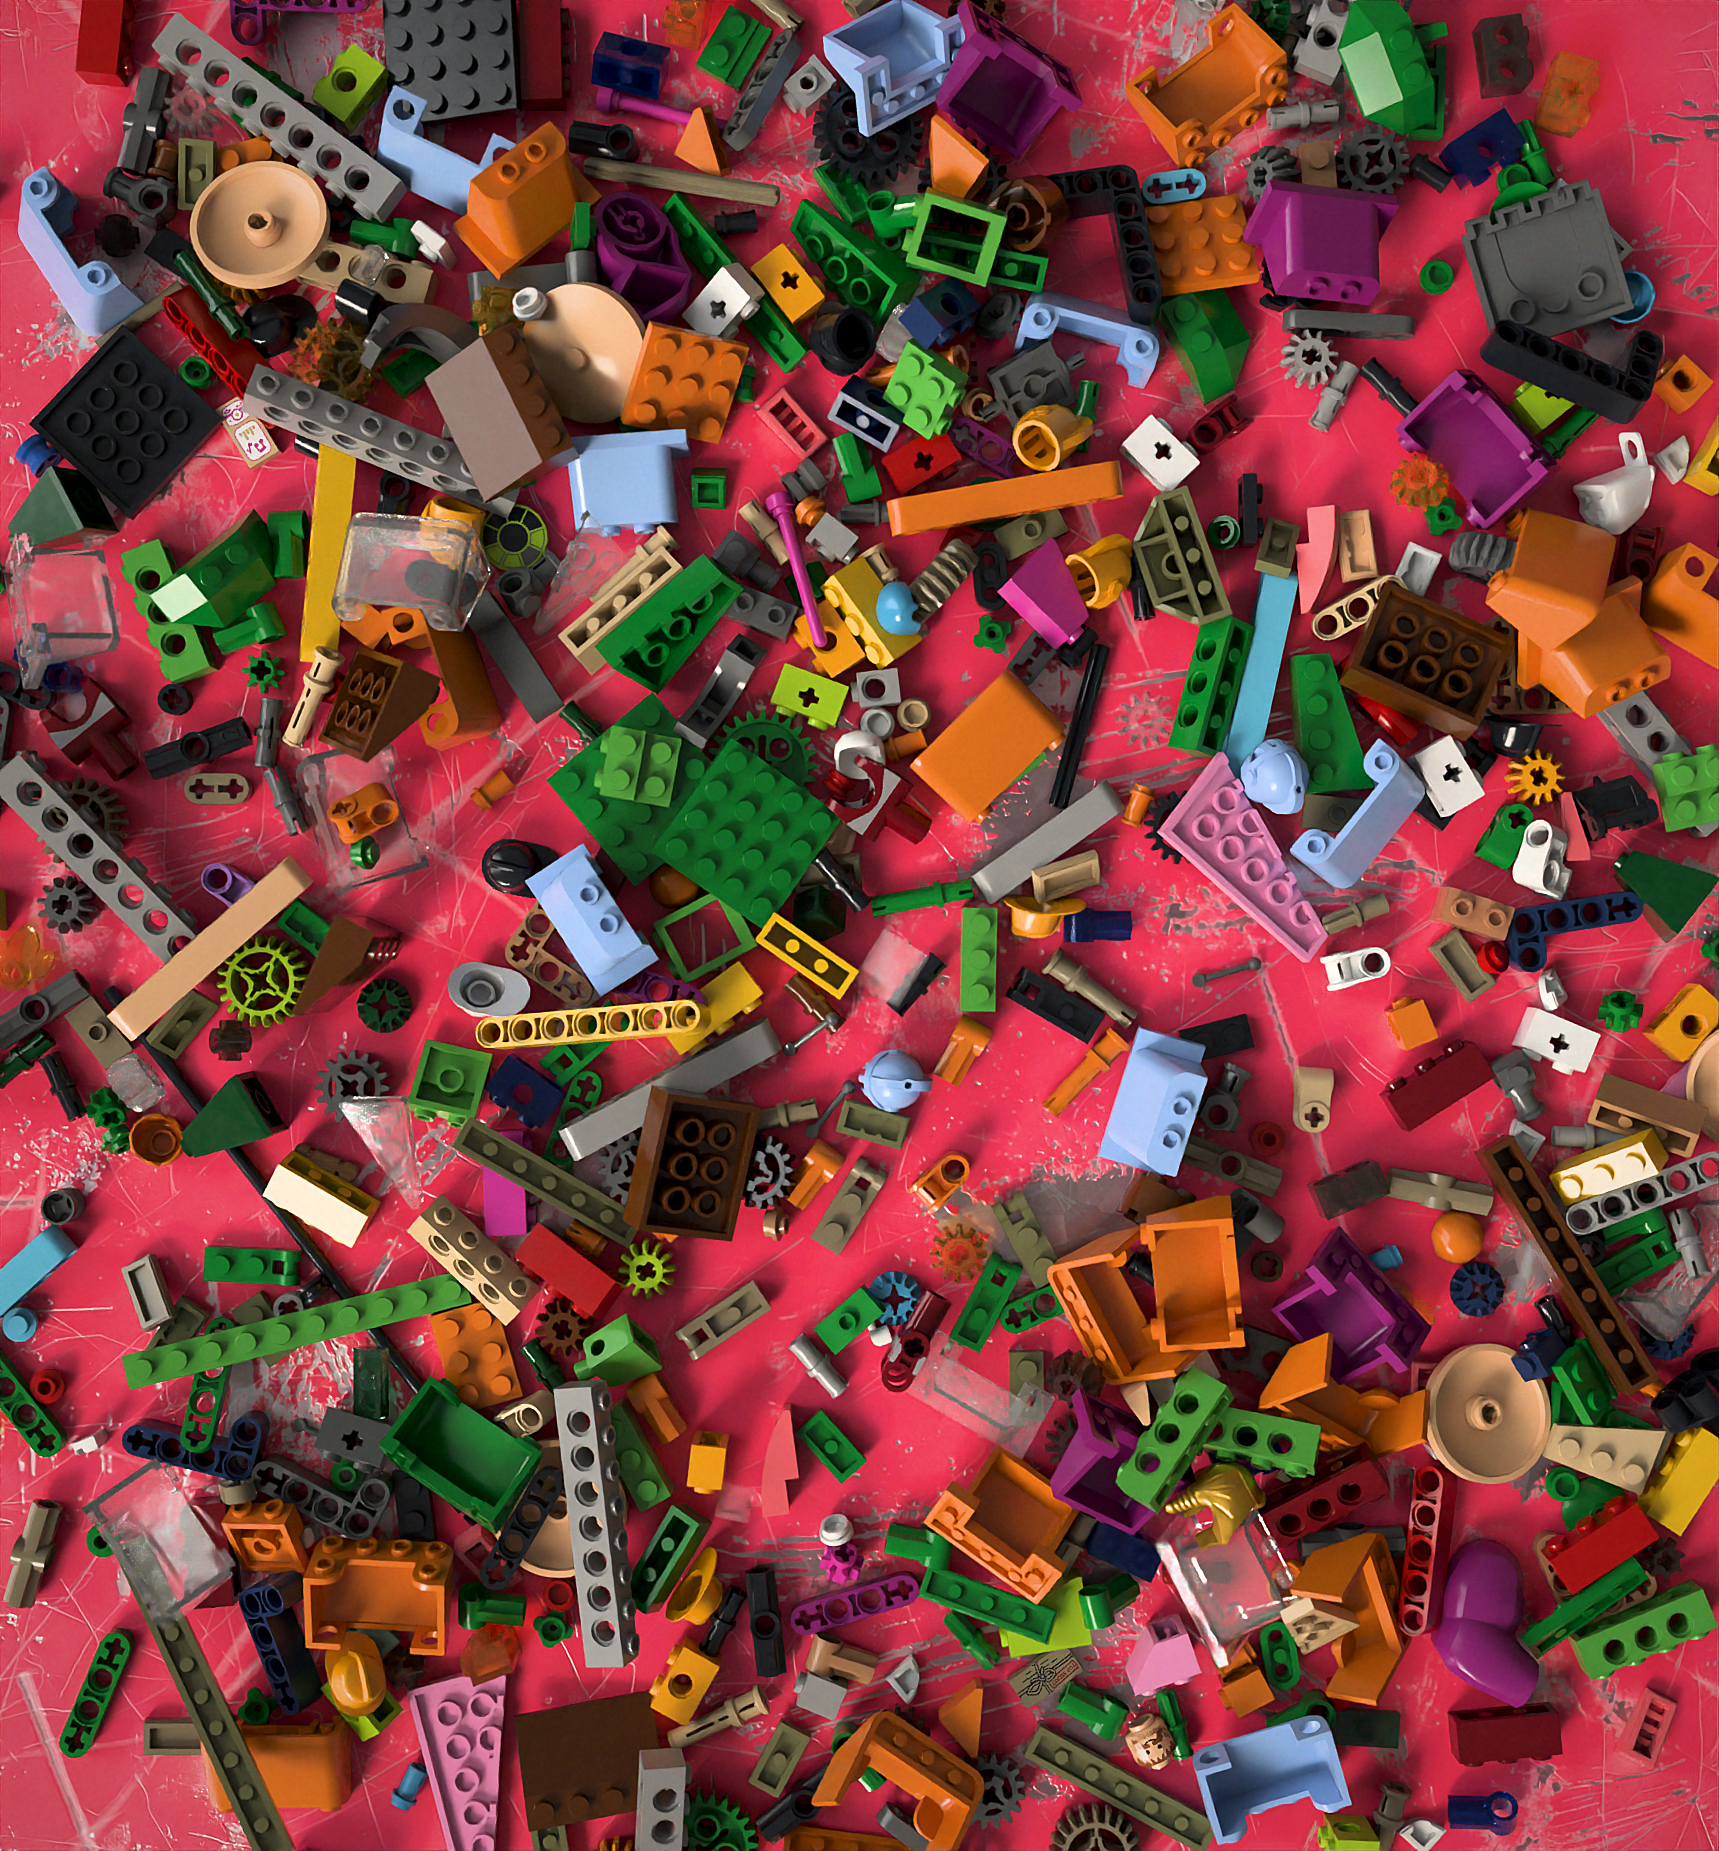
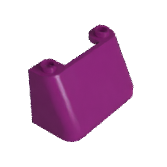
(1480, 444)

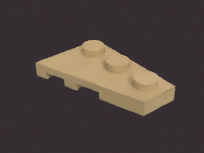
(1608, 1453)
(1316, 1622)

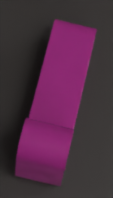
(257, 9)

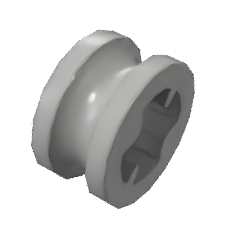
(287, 1297)

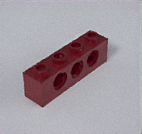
(1298, 1495)

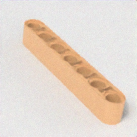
(210, 948)

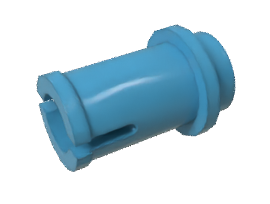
(1386, 1258)
(409, 1787)

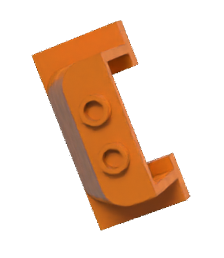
(523, 201)
(1603, 660)
(1007, 1523)

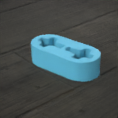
(1171, 180)

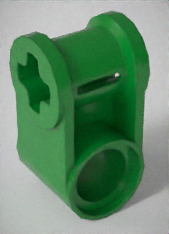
(1501, 839)

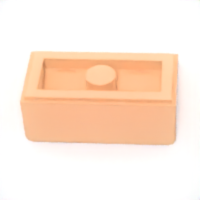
(1137, 1398)

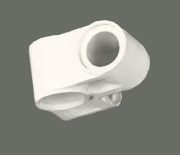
(1540, 862)

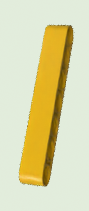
(328, 531)
(607, 1029)

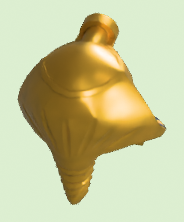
(1229, 1493)

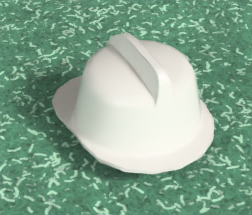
(488, 990)

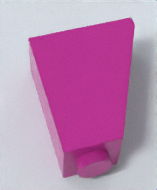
(1047, 596)

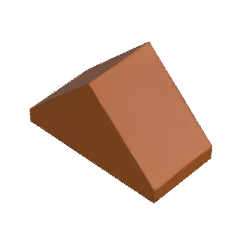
(703, 144)
(963, 1715)

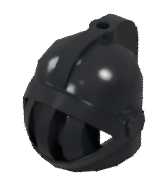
(843, 337)

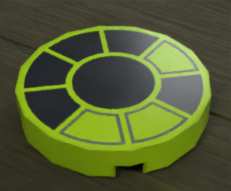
(515, 539)

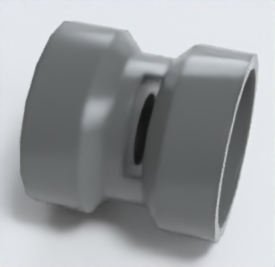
(803, 480)
(56, 1208)

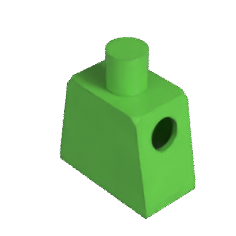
(619, 1353)

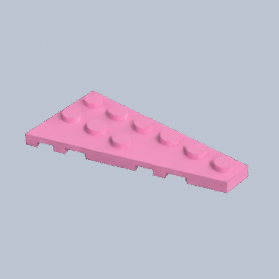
(1237, 853)
(462, 1754)

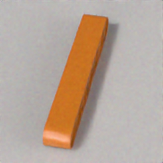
(1005, 498)

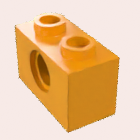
(846, 652)
(1667, 1029)
(677, 1700)

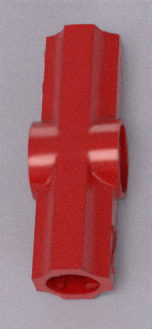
(1395, 724)

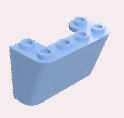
(422, 164)
(1268, 1771)

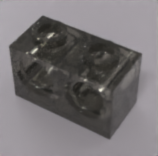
(1493, 55)
(1348, 1188)
(1257, 1345)

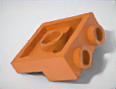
(266, 1536)

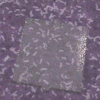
(891, 968)

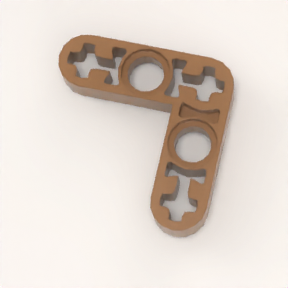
(1515, 693)
(539, 955)
(1562, 1593)

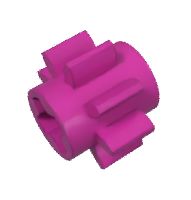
(841, 1563)

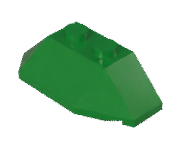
(1386, 66)
(1206, 339)
(221, 578)

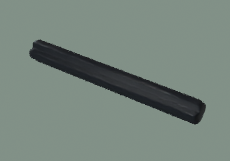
(1079, 726)

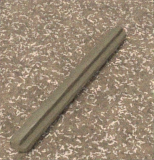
(682, 181)

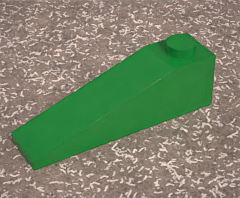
(854, 264)

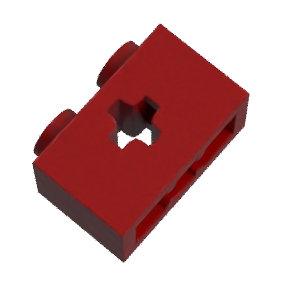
(902, 464)

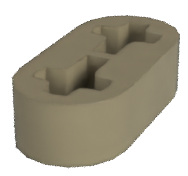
(218, 797)
(236, 1491)

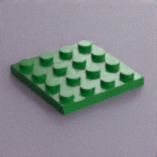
(621, 826)
(746, 833)

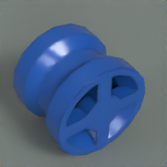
(37, 455)

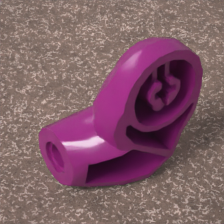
(642, 256)
(1480, 1619)

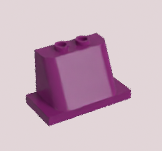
(1003, 83)
(1321, 240)
(1357, 1306)
(1092, 1461)

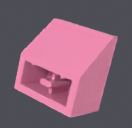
(1161, 1657)

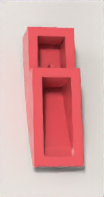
(1318, 557)
(779, 1465)

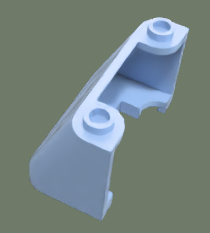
(89, 293)
(1092, 321)
(1381, 815)

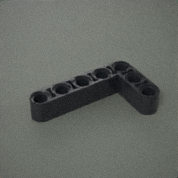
(1118, 194)
(360, 307)
(1574, 375)

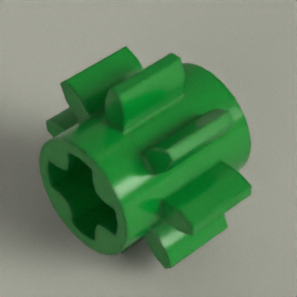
(269, 680)
(1620, 1011)
(107, 1108)

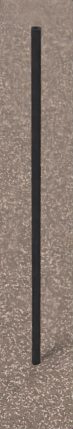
(284, 1216)

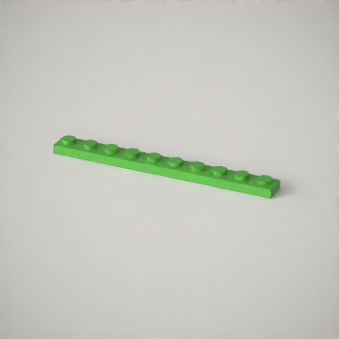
(294, 1330)

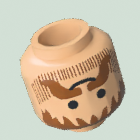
(1150, 1741)

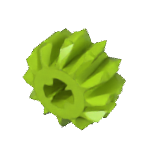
(642, 1257)

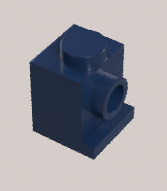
(1538, 1353)

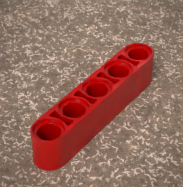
(229, 359)
(1416, 1561)

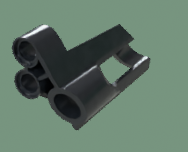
(1691, 1395)

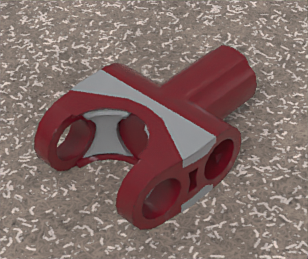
(94, 731)
(882, 805)
(920, 1325)

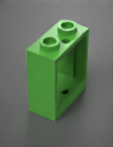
(995, 217)
(677, 965)

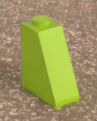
(1069, 1625)

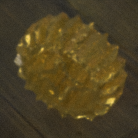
(323, 367)

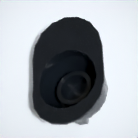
(278, 323)
(1514, 737)
(512, 862)

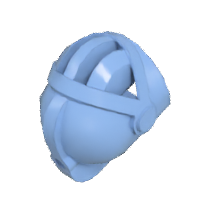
(1275, 776)
(893, 1080)

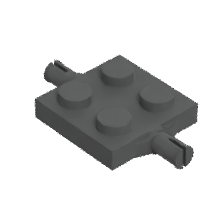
(1031, 380)

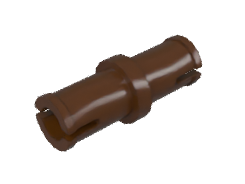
(812, 1001)

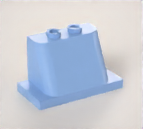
(894, 60)
(628, 479)
(591, 920)
(1155, 1103)

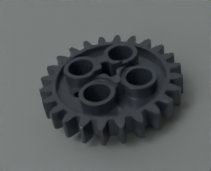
(868, 160)

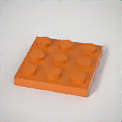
(1201, 245)
(684, 382)

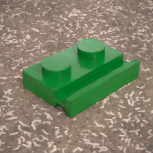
(734, 48)
(1585, 1381)

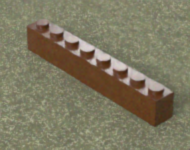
(1566, 1264)

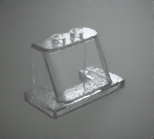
(58, 606)
(977, 1402)
(1227, 1586)

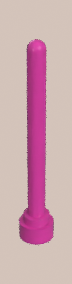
(612, 100)
(781, 507)

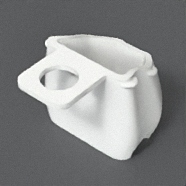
(1621, 495)

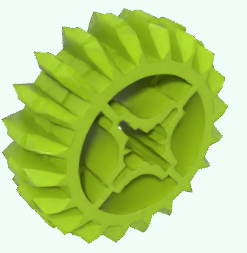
(255, 993)

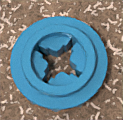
(906, 1287)

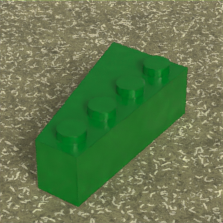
(670, 624)
(1324, 727)

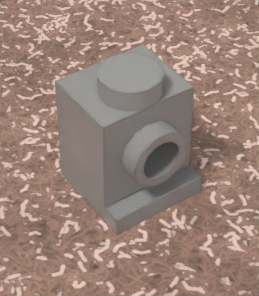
(808, 100)
(833, 540)

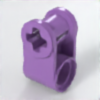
(236, 886)

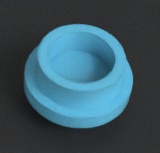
(20, 1324)

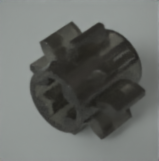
(117, 235)
(230, 1040)
(1668, 1562)
(404, 1667)

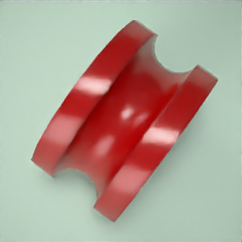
(838, 784)

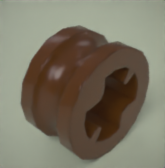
(1277, 1267)

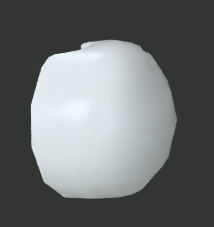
(850, 745)

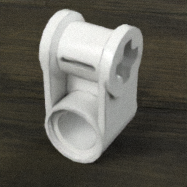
(1348, 967)

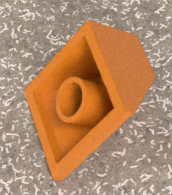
(955, 162)

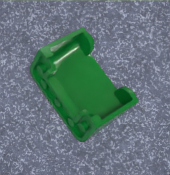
(461, 1454)

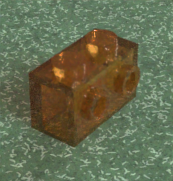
(687, 22)
(490, 1653)

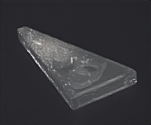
(587, 565)
(388, 1133)

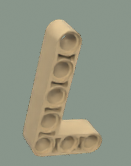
(1340, 608)

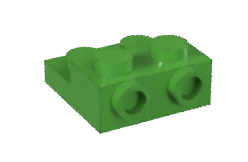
(926, 390)
(638, 766)
(1688, 788)
(449, 1083)

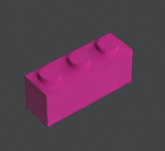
(505, 1203)

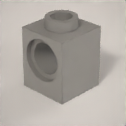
(890, 681)
(820, 1693)

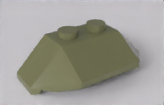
(1179, 561)

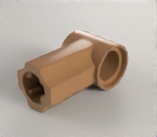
(832, 1656)

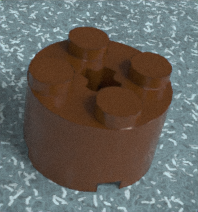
(1033, 210)
(1149, 1196)

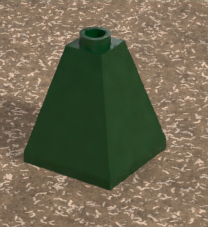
(62, 511)
(1665, 888)
(233, 1117)

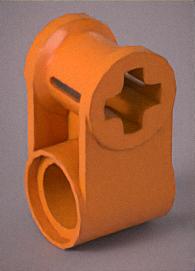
(365, 811)
(939, 1181)

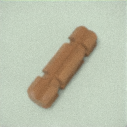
(330, 1163)

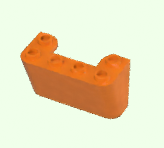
(1214, 91)
(1679, 608)
(471, 704)
(378, 1588)

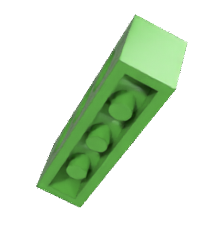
(197, 656)
(1269, 1429)
(1175, 1458)
(1694, 1623)

